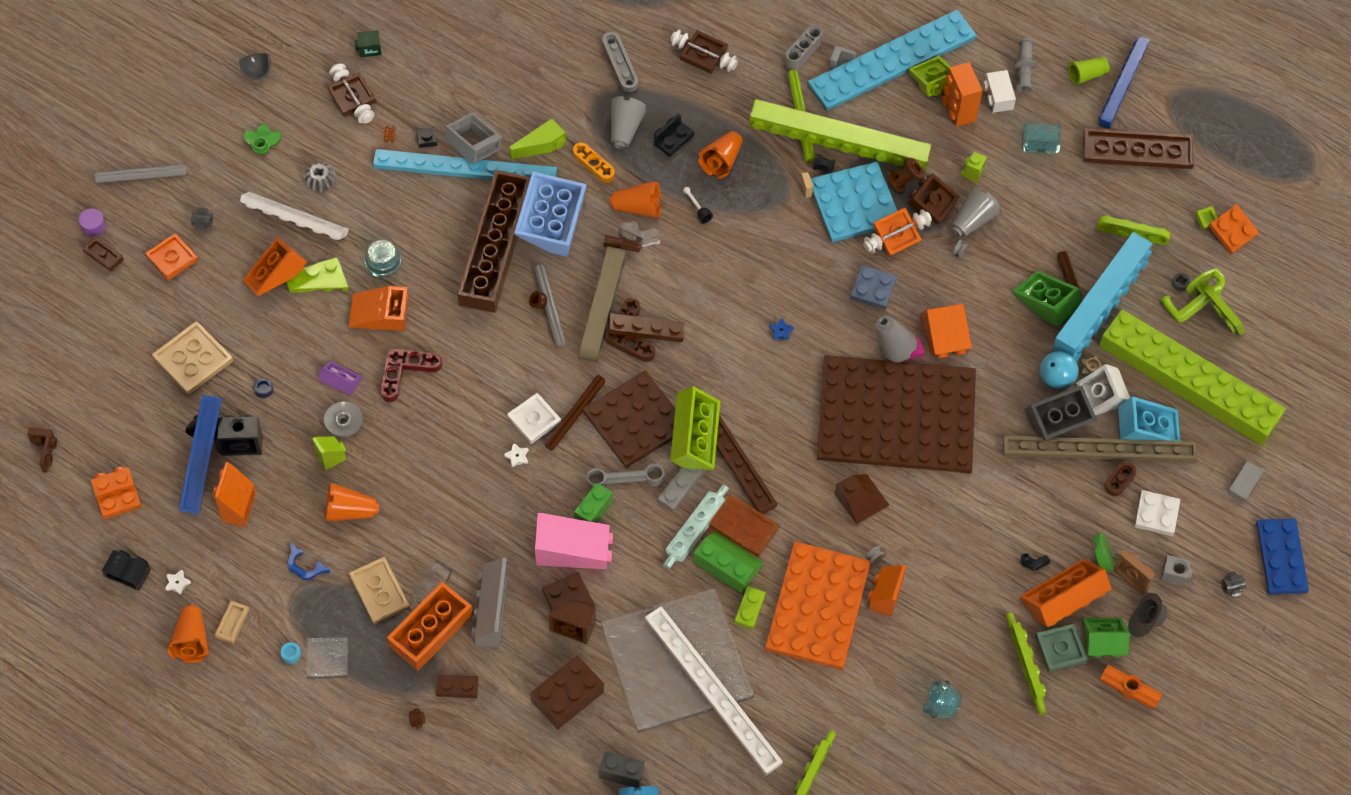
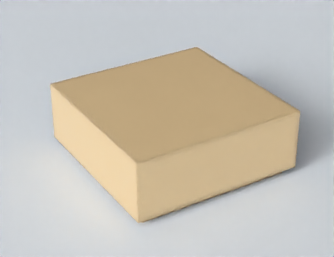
(806, 185)

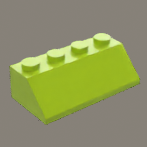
(695, 429)

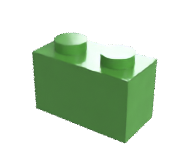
(594, 504)

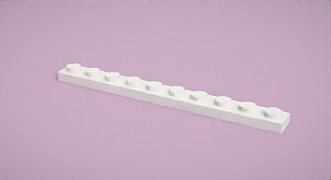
(714, 691)

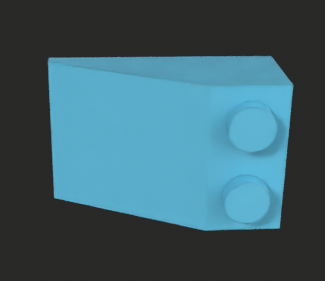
(1148, 421)

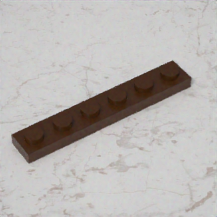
(743, 470)

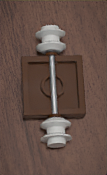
(703, 51)
(351, 94)

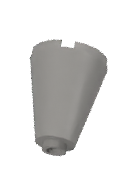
(625, 120)
(975, 212)
(895, 339)

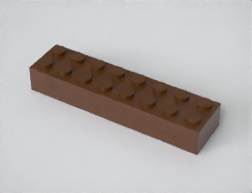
(493, 242)

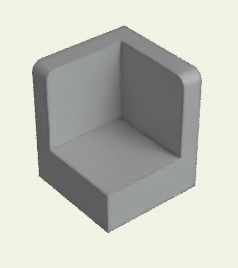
(841, 56)

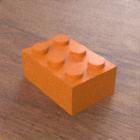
(962, 94)

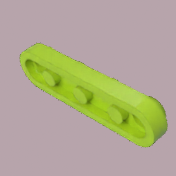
(1125, 228)

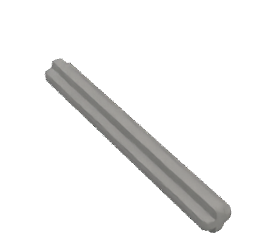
(140, 173)
(550, 306)

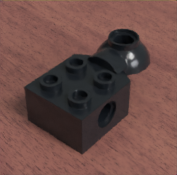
(235, 435)

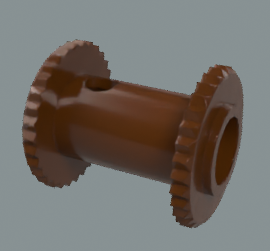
(911, 171)

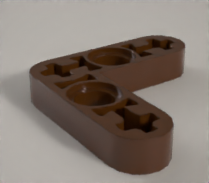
(644, 346)

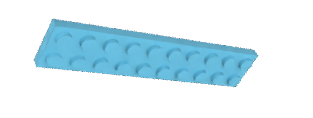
(891, 60)

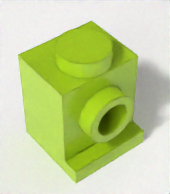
(974, 166)

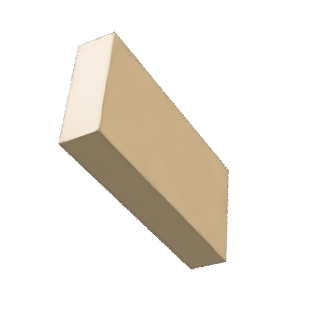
(232, 622)

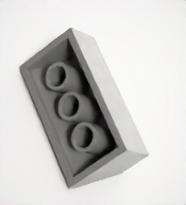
(491, 604)

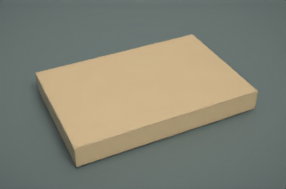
(379, 590)

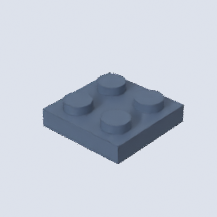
(873, 287)

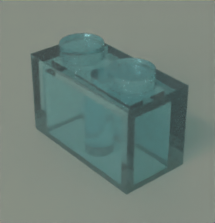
(1041, 137)

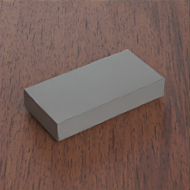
(1245, 481)

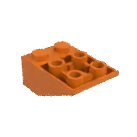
(380, 309)
(234, 496)

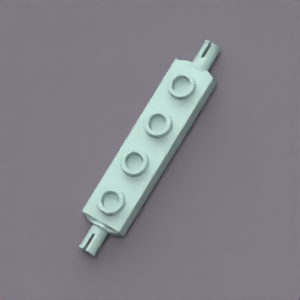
(695, 527)

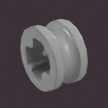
(960, 249)
(875, 555)

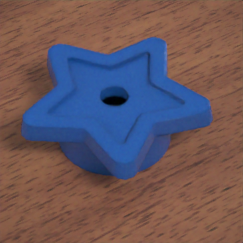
(781, 334)

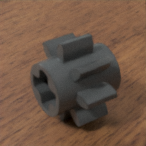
(201, 219)
(1233, 584)

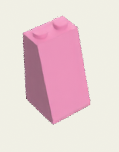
(572, 543)

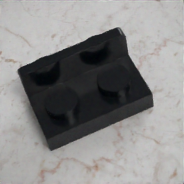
(672, 136)

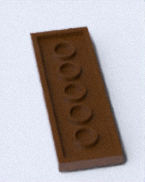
(1138, 148)

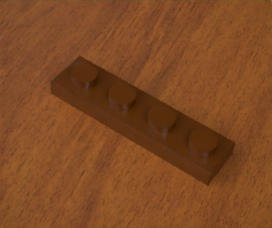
(646, 327)

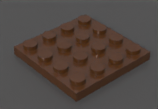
(633, 418)

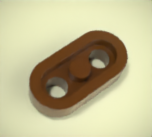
(1119, 480)

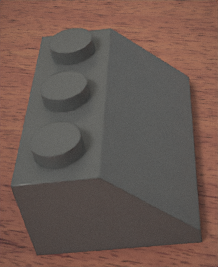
(1061, 413)

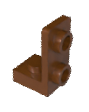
(43, 437)

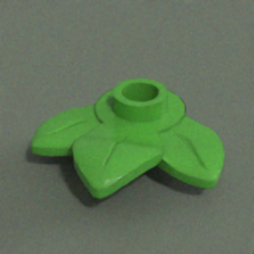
(262, 137)

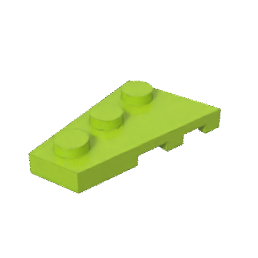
(319, 276)

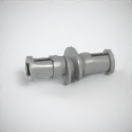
(1024, 65)

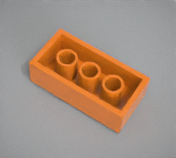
(430, 626)

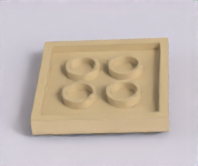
(192, 358)

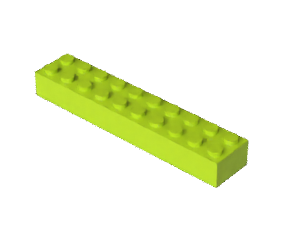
(1192, 377)

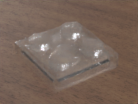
(327, 658)

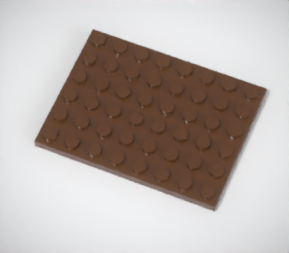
(897, 414)

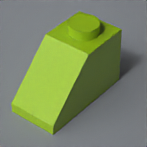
(329, 451)

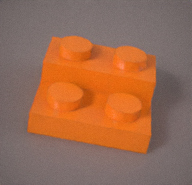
(115, 492)

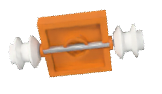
(897, 232)

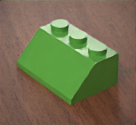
(727, 561)

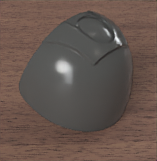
(256, 65)

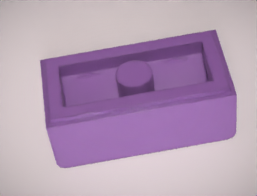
(339, 377)

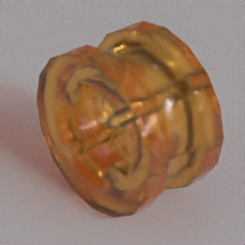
(389, 134)

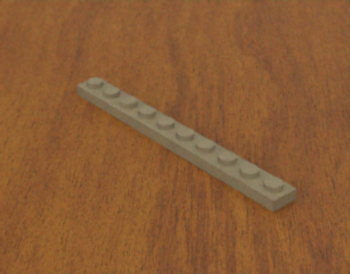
(1100, 449)

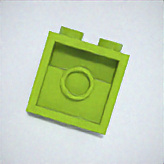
(931, 75)

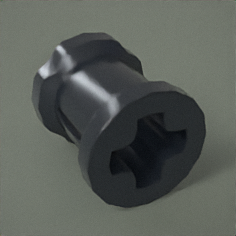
(824, 164)

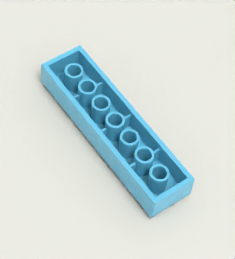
(1104, 296)

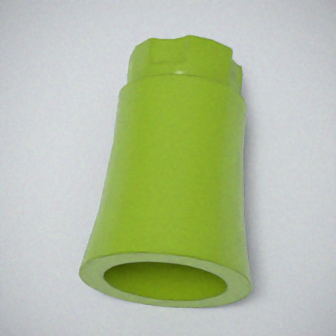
(1087, 69)

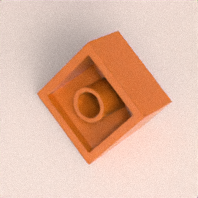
(887, 589)

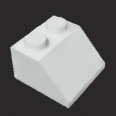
(1104, 389)

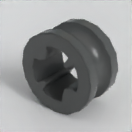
(1184, 277)

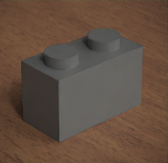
(621, 769)

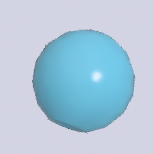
(1058, 370)

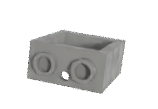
(491, 139)

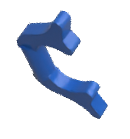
(305, 575)

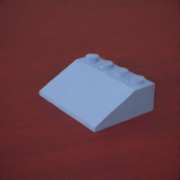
(551, 213)

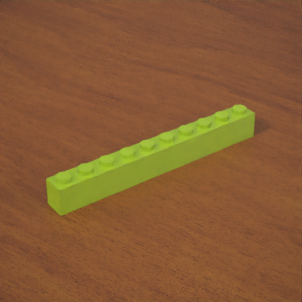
(837, 134)

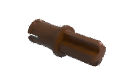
(622, 243)

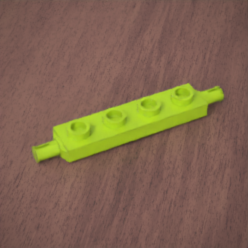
(1025, 657)
(812, 769)

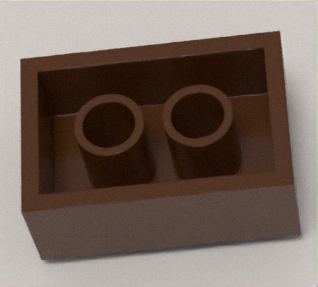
(567, 692)

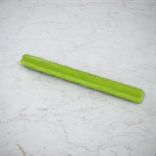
(799, 105)

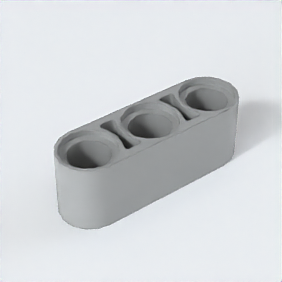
(803, 47)

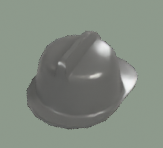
(1147, 615)

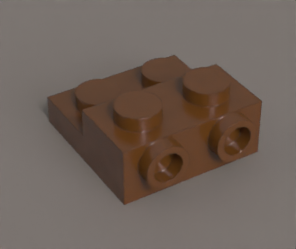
(933, 197)

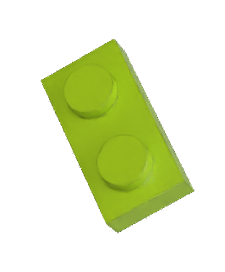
(750, 607)

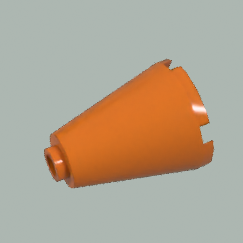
(720, 155)
(638, 200)
(348, 504)
(189, 636)

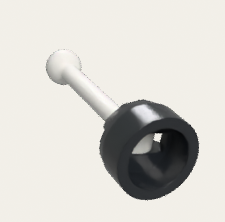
(703, 214)

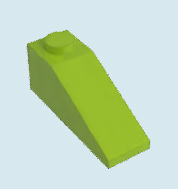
(540, 141)

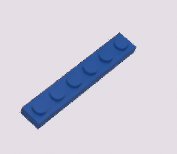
(200, 454)

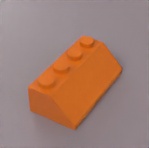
(1066, 592)

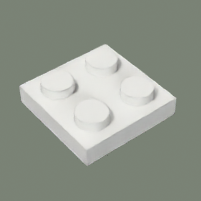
(534, 418)
(1157, 513)

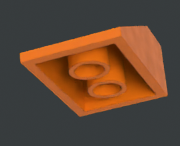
(274, 267)

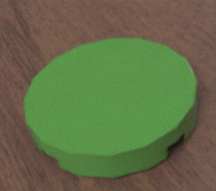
(1103, 552)

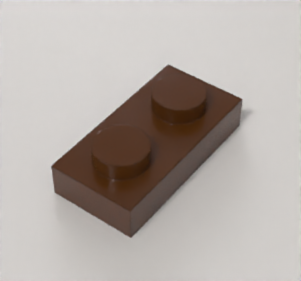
(103, 253)
(457, 686)

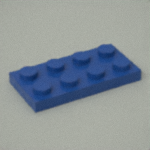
(1282, 556)

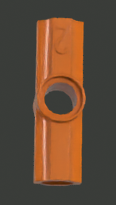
(1120, 680)

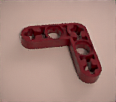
(399, 366)

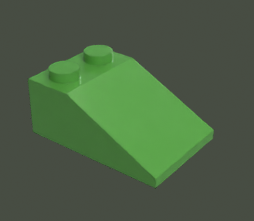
(1049, 297)

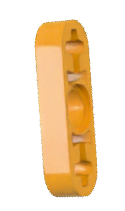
(592, 155)

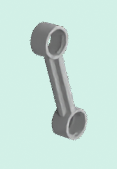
(627, 476)

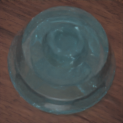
(382, 258)
(943, 700)

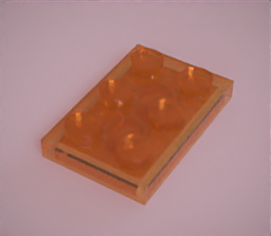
(744, 525)

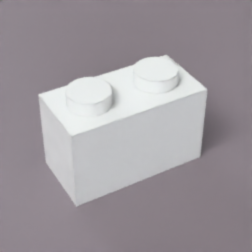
(999, 91)

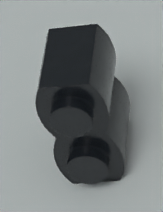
(126, 570)

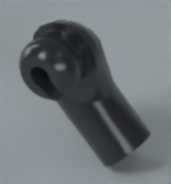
(1034, 564)

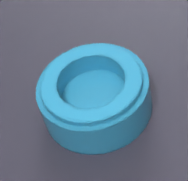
(290, 652)

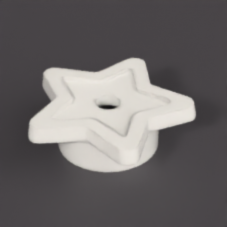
(517, 460)
(183, 582)

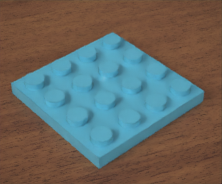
(852, 200)

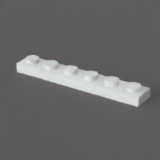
(290, 214)

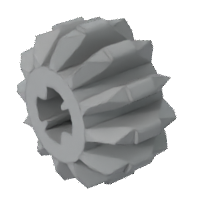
(319, 176)

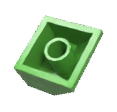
(1105, 637)

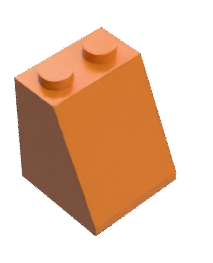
(946, 330)

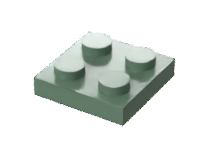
(1061, 647)

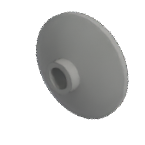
(343, 412)

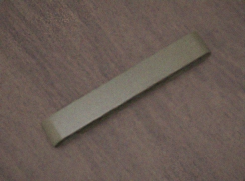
(602, 303)

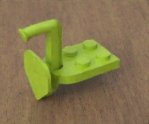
(1207, 295)

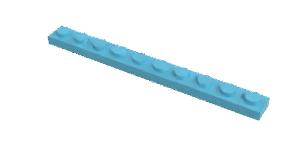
(452, 165)

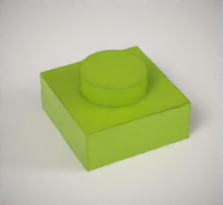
(1205, 217)

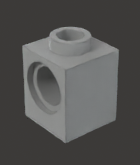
(1171, 576)

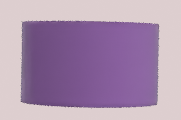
(92, 222)

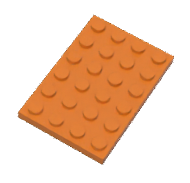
(818, 605)

